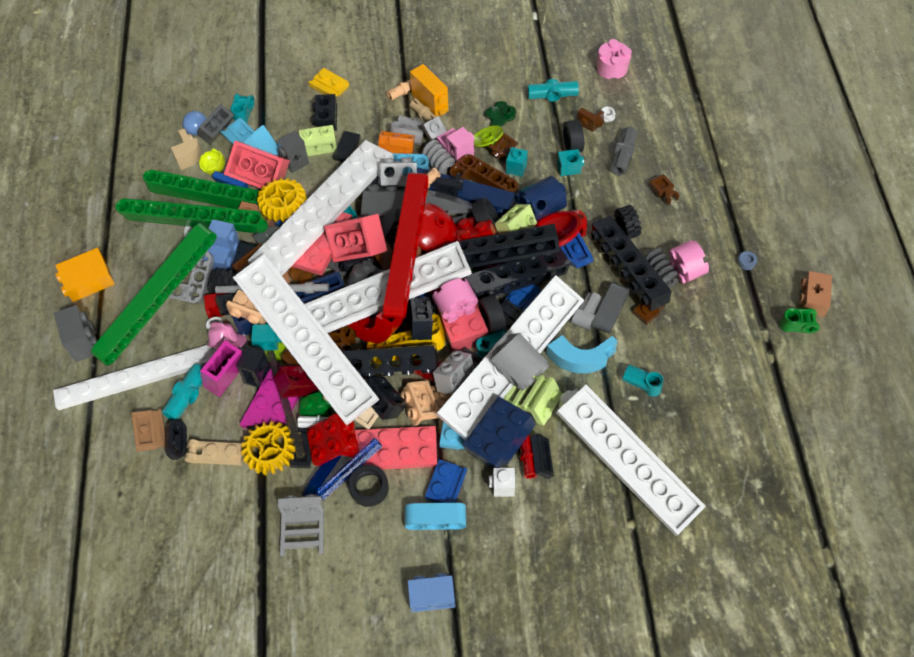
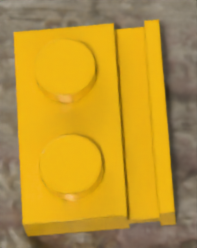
(328, 83)

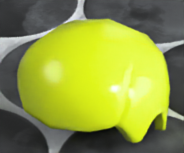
(212, 161)

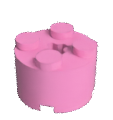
(613, 59)
(688, 261)
(455, 299)

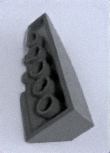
(385, 199)

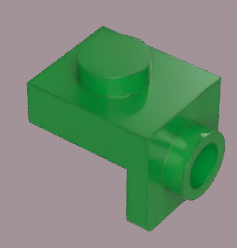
(313, 405)

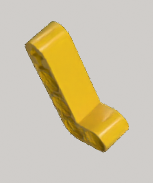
(405, 338)

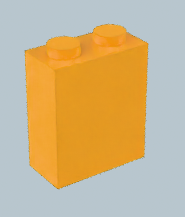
(429, 90)
(84, 275)

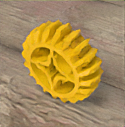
(273, 206)
(257, 439)

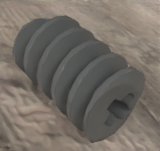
(661, 266)

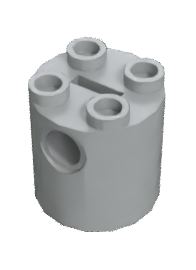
(518, 360)

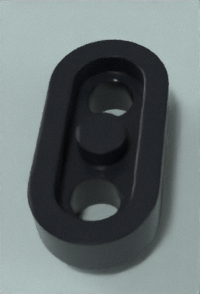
(175, 444)

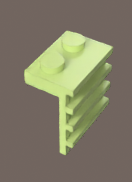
(539, 401)

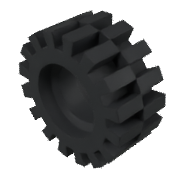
(628, 220)
(220, 278)

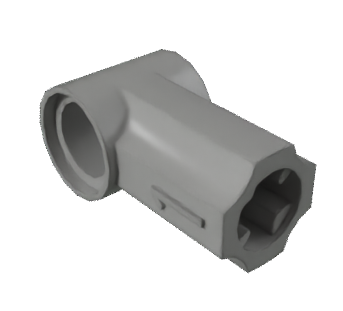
(399, 127)
(585, 314)

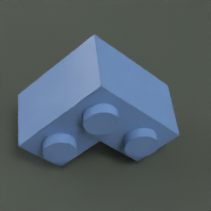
(225, 245)

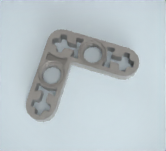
(188, 290)

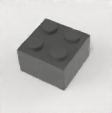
(76, 332)

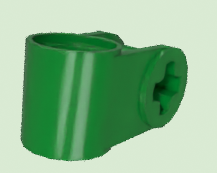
(799, 321)

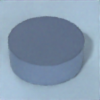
(747, 260)

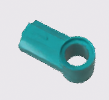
(642, 380)

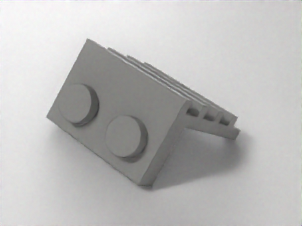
(301, 511)

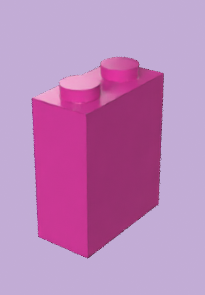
(221, 369)

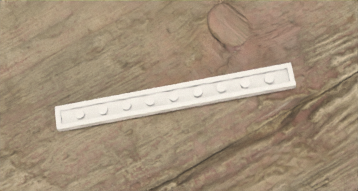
(133, 377)

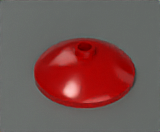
(566, 223)
(436, 228)

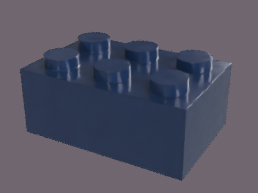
(499, 434)

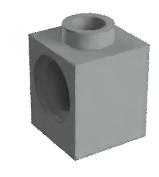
(433, 128)

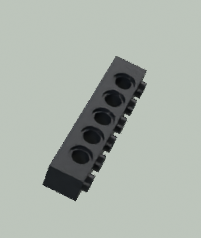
(510, 245)
(630, 263)
(518, 274)
(427, 352)

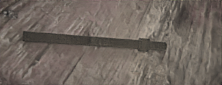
(295, 435)

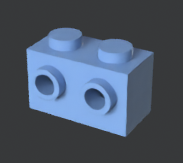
(431, 593)

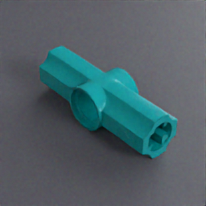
(553, 90)
(184, 393)

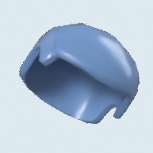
(192, 121)

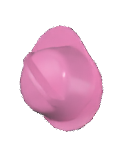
(221, 332)

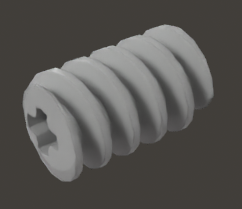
(438, 157)

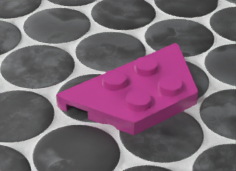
(266, 405)

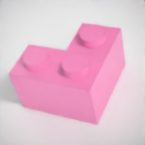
(457, 142)

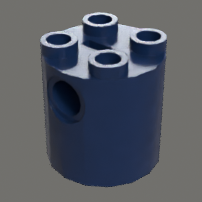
(543, 196)

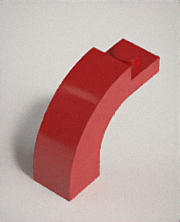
(376, 329)

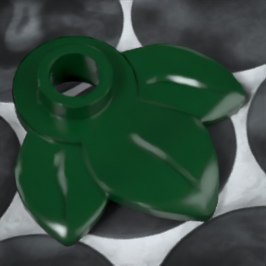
(500, 113)

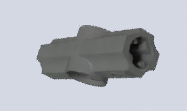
(624, 151)

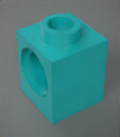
(516, 162)
(570, 162)
(265, 337)

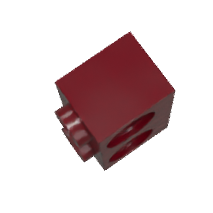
(294, 382)

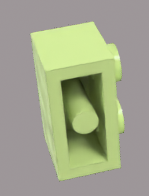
(319, 140)
(517, 218)

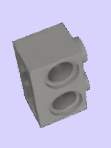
(396, 177)
(453, 372)

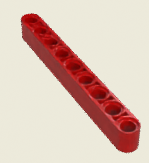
(406, 246)

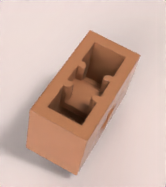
(816, 292)

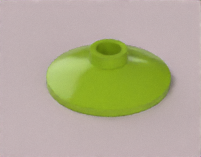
(487, 136)

